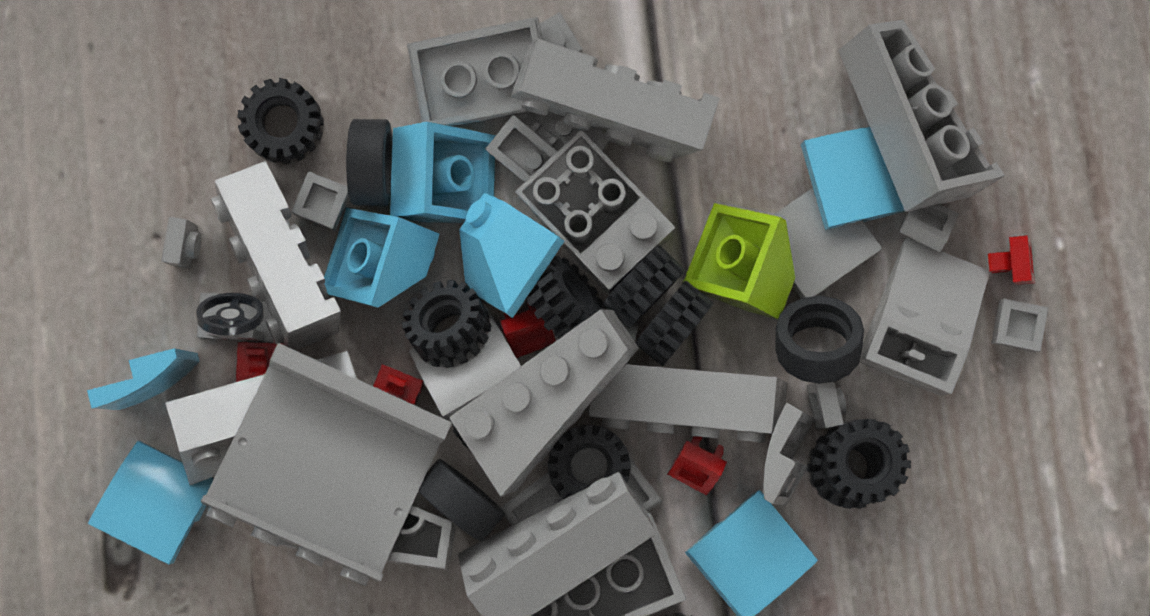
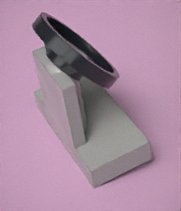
(232, 317)

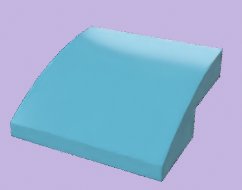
(850, 178)
(151, 377)
(151, 503)
(751, 556)

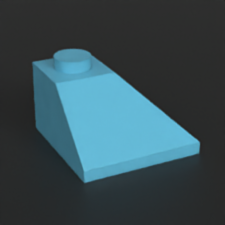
(504, 252)
(378, 257)

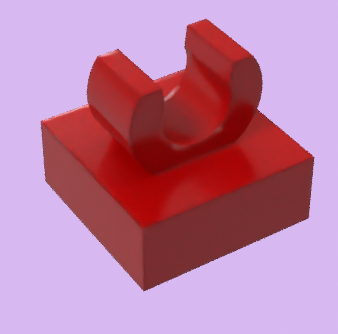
(1017, 261)
(526, 332)
(253, 359)
(399, 384)
(697, 466)

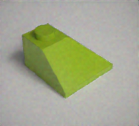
(744, 260)

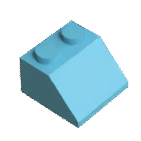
(439, 172)

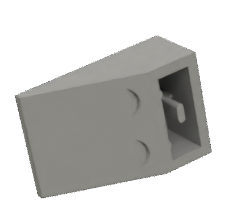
(595, 211)
(925, 318)

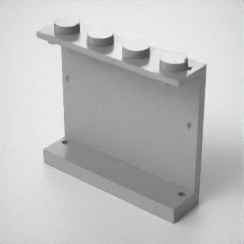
(325, 465)

